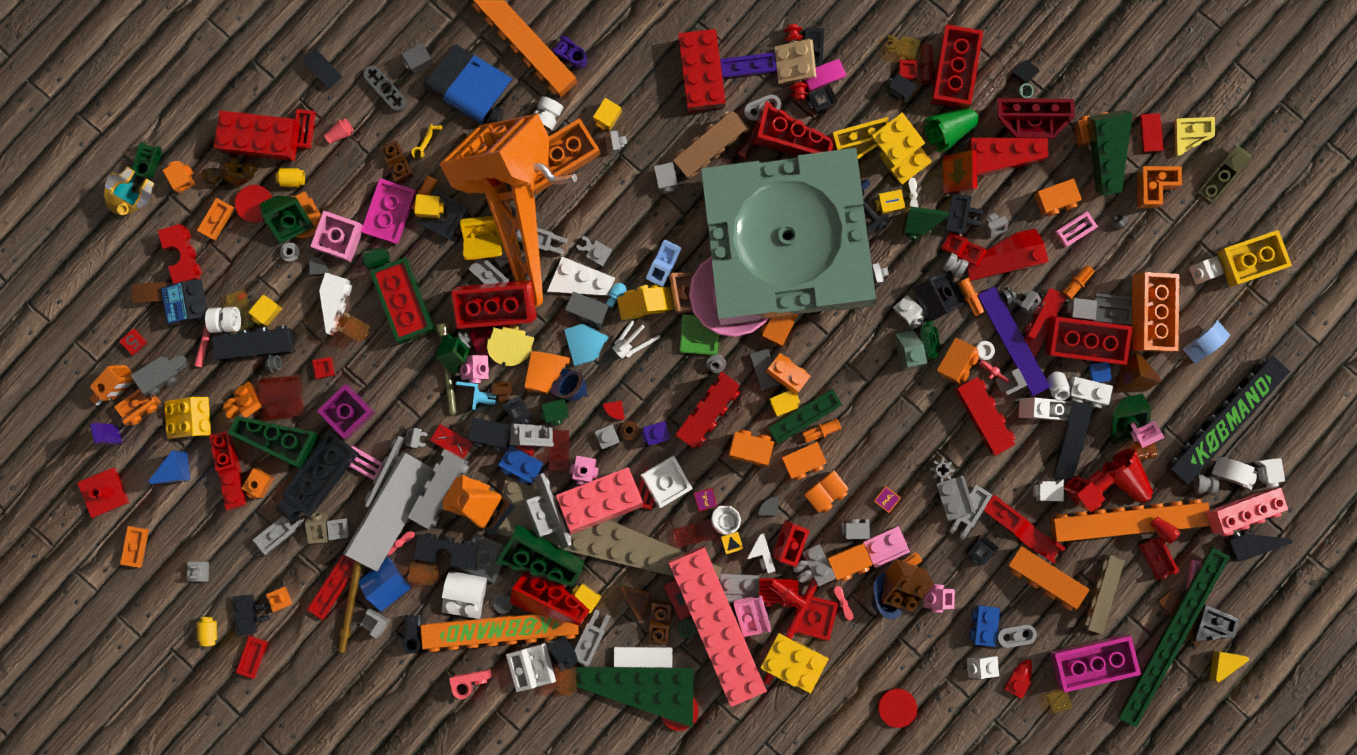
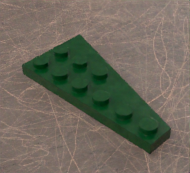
(651, 689)

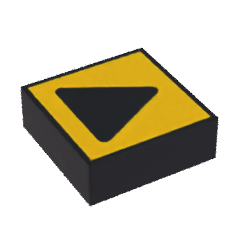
(732, 543)

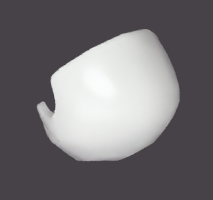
(725, 520)

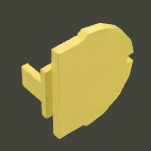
(509, 345)

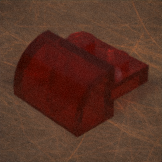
(281, 397)

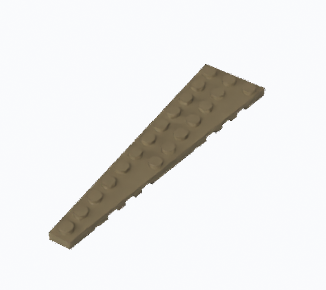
(603, 541)

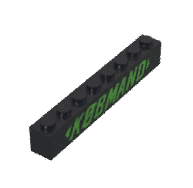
(1227, 420)

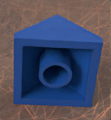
(173, 469)
(384, 585)

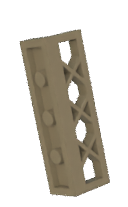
(1103, 594)

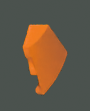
(543, 371)

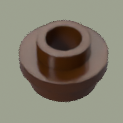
(634, 434)

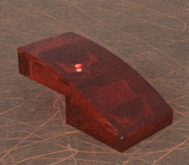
(560, 450)
(694, 533)

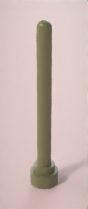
(443, 329)

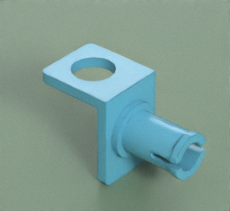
(478, 397)

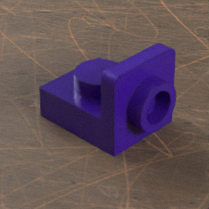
(655, 433)

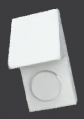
(760, 548)

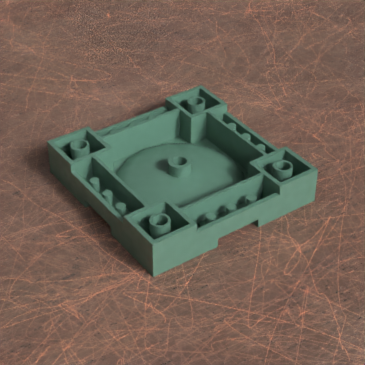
(815, 271)

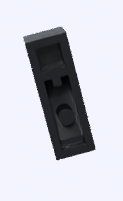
(1245, 546)

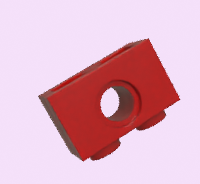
(790, 543)

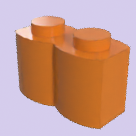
(826, 491)

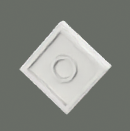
(666, 481)

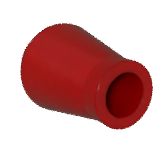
(1165, 530)

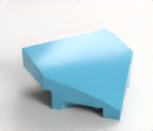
(584, 343)

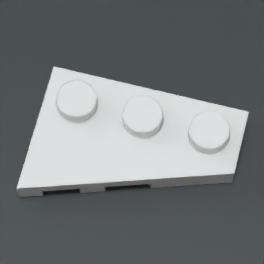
(579, 278)

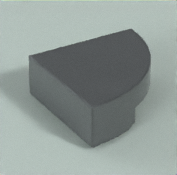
(317, 266)
(769, 507)

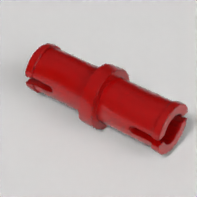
(788, 594)

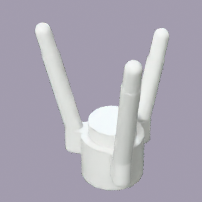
(623, 347)

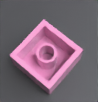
(337, 236)

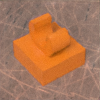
(279, 599)

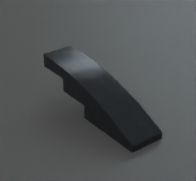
(1073, 440)

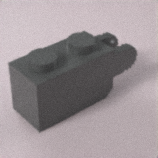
(158, 375)

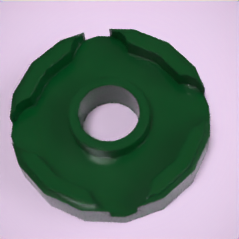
(930, 339)

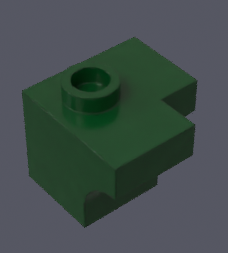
(452, 353)

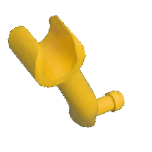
(426, 140)

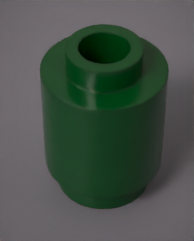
(375, 257)

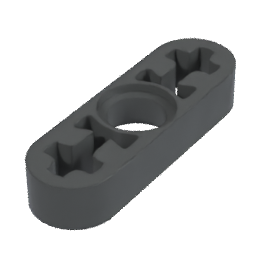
(380, 75)

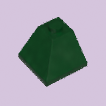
(285, 217)
(921, 221)
(1130, 410)

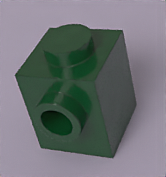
(555, 412)

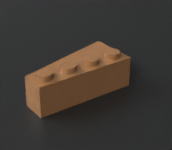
(711, 144)

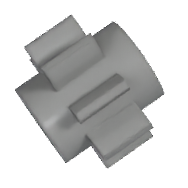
(938, 474)

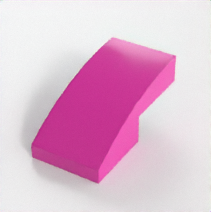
(826, 74)

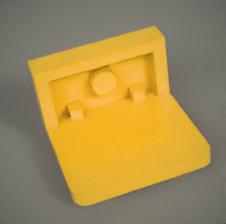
(480, 238)
(187, 417)

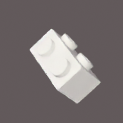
(1090, 392)

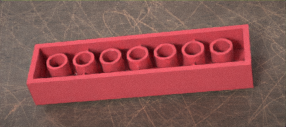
(717, 626)

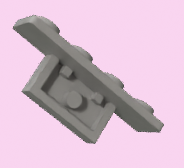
(388, 464)
(545, 514)

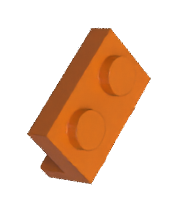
(788, 373)
(136, 406)

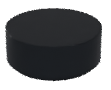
(496, 115)

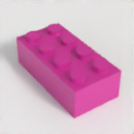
(1095, 663)

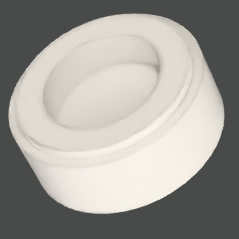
(986, 350)

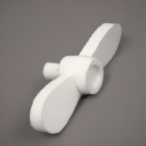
(913, 194)

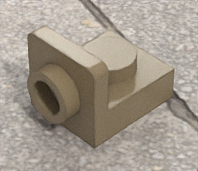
(317, 528)

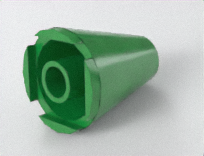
(948, 128)

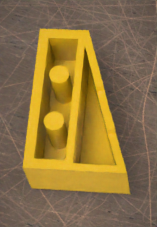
(858, 136)

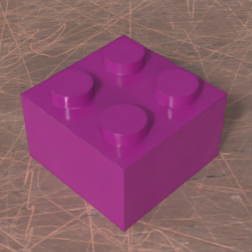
(346, 411)

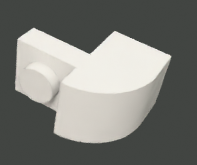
(1235, 472)

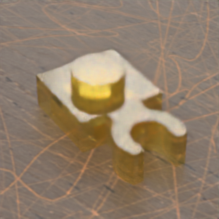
(906, 47)

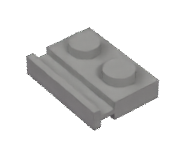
(955, 498)
(739, 586)

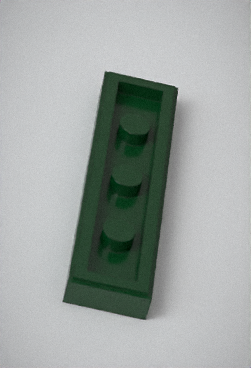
(804, 416)

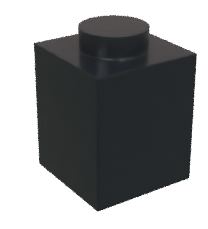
(563, 654)

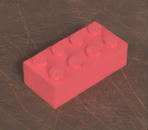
(599, 501)

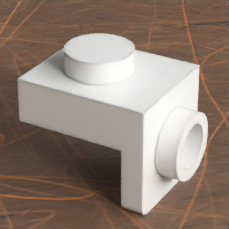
(1206, 270)
(910, 312)
(982, 667)

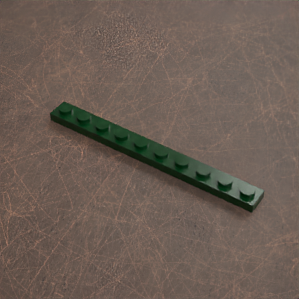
(1173, 636)

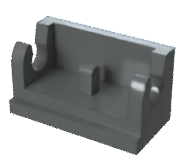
(586, 310)

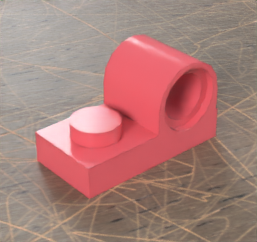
(479, 677)

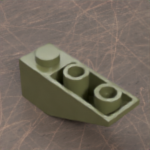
(1224, 172)

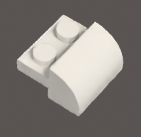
(463, 594)
(531, 667)

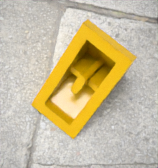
(1224, 664)

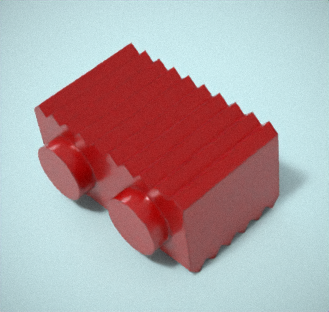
(770, 597)

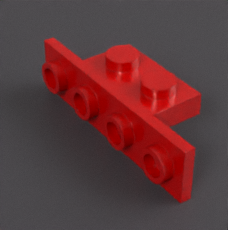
(1038, 329)

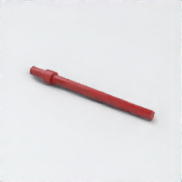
(796, 621)

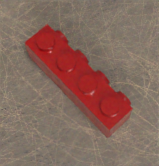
(985, 416)

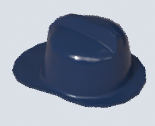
(569, 385)
(885, 610)

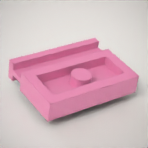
(886, 546)
(752, 616)

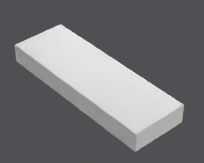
(642, 656)

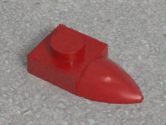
(1020, 679)

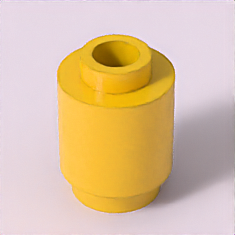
(290, 177)
(206, 631)

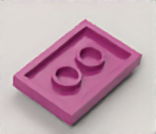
(388, 211)

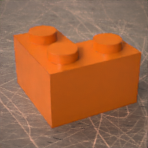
(1152, 182)

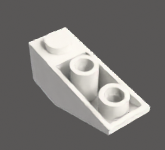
(333, 295)
(1044, 409)

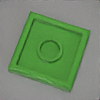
(696, 337)

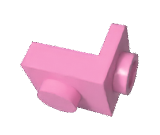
(1146, 434)

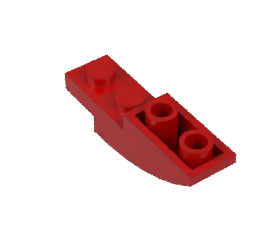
(229, 470)

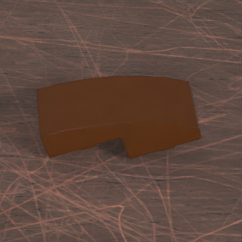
(396, 162)
(148, 292)
(659, 622)

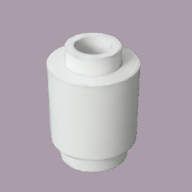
(1059, 386)

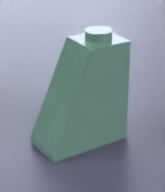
(910, 350)

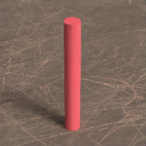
(202, 347)

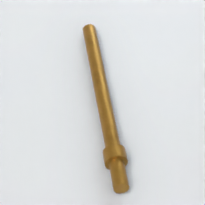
(345, 631)

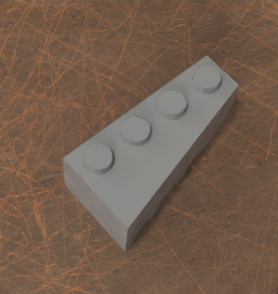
(430, 503)

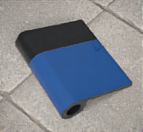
(467, 84)

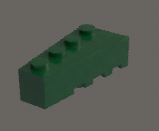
(1109, 148)
(279, 441)
(539, 557)

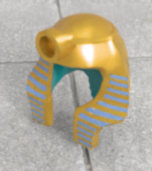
(119, 193)

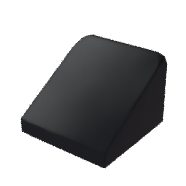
(1025, 72)

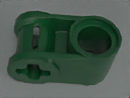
(147, 157)

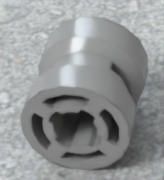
(955, 265)
(1206, 484)

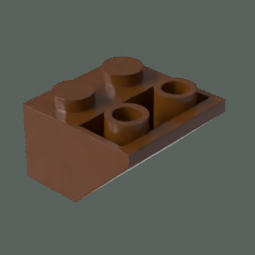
(905, 585)

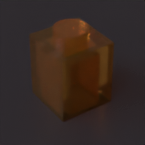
(353, 327)
(423, 573)
(566, 681)

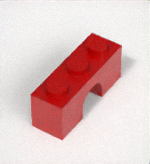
(178, 238)

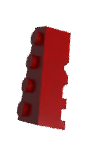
(788, 135)
(1007, 153)
(707, 411)

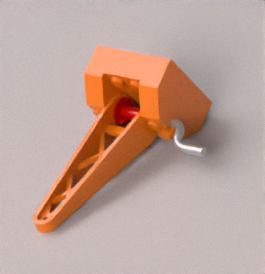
(511, 154)

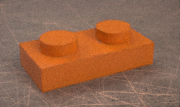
(215, 219)
(134, 546)

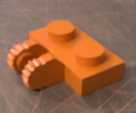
(244, 403)

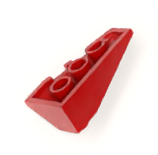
(1013, 254)
(547, 599)

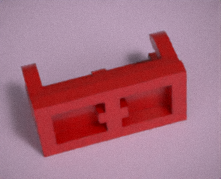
(1158, 557)

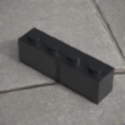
(253, 344)

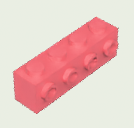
(1247, 511)

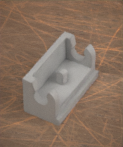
(531, 435)

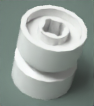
(548, 111)
(223, 320)

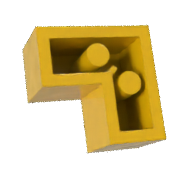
(645, 301)

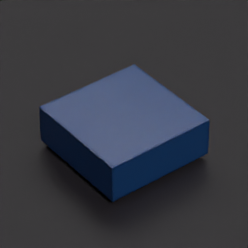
(1100, 372)

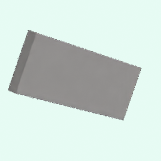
(389, 512)

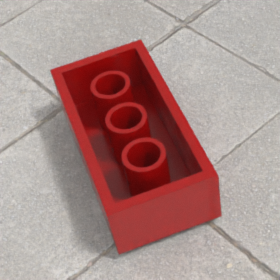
(956, 67)
(701, 70)
(257, 135)
(494, 304)
(1088, 340)

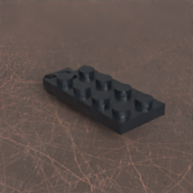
(316, 477)

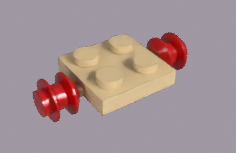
(795, 62)

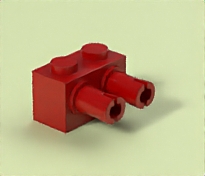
(1088, 492)

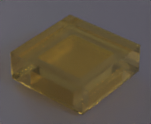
(1059, 701)

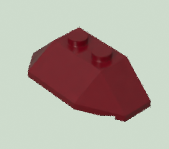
(1035, 116)

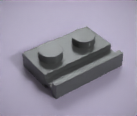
(1113, 309)

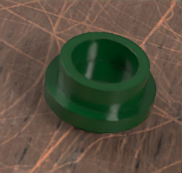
(687, 628)

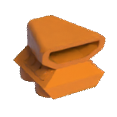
(472, 500)

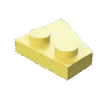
(1192, 132)

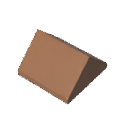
(680, 289)

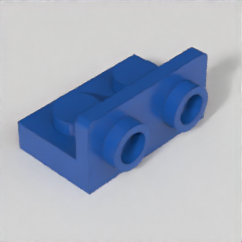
(520, 464)
(985, 625)

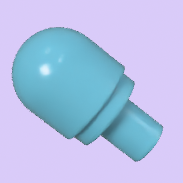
(616, 291)

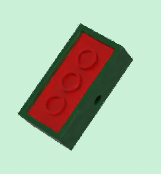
(402, 300)

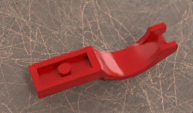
(1022, 529)

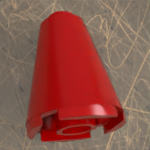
(1129, 475)

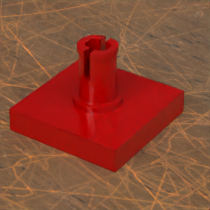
(103, 492)

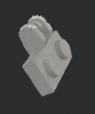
(818, 564)

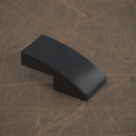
(817, 36)
(322, 68)

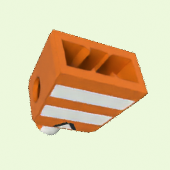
(111, 383)

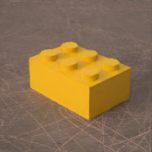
(1254, 258)

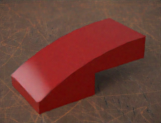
(964, 249)

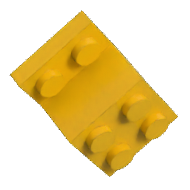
(901, 148)
(794, 663)

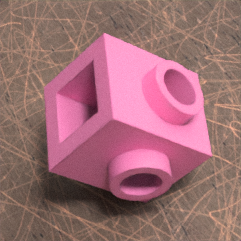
(475, 369)
(582, 463)
(939, 598)

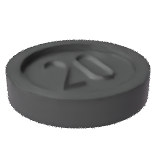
(502, 603)

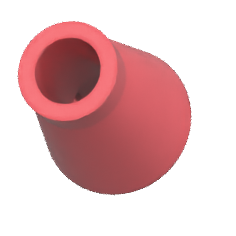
(339, 131)

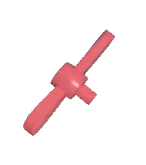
(994, 371)
(400, 542)
(843, 603)

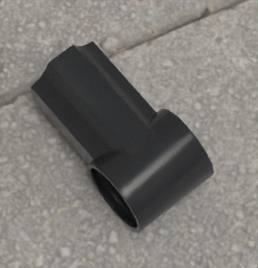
(412, 631)

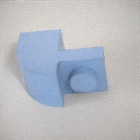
(663, 263)
(1207, 342)

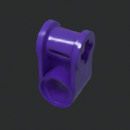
(567, 50)

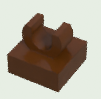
(502, 389)

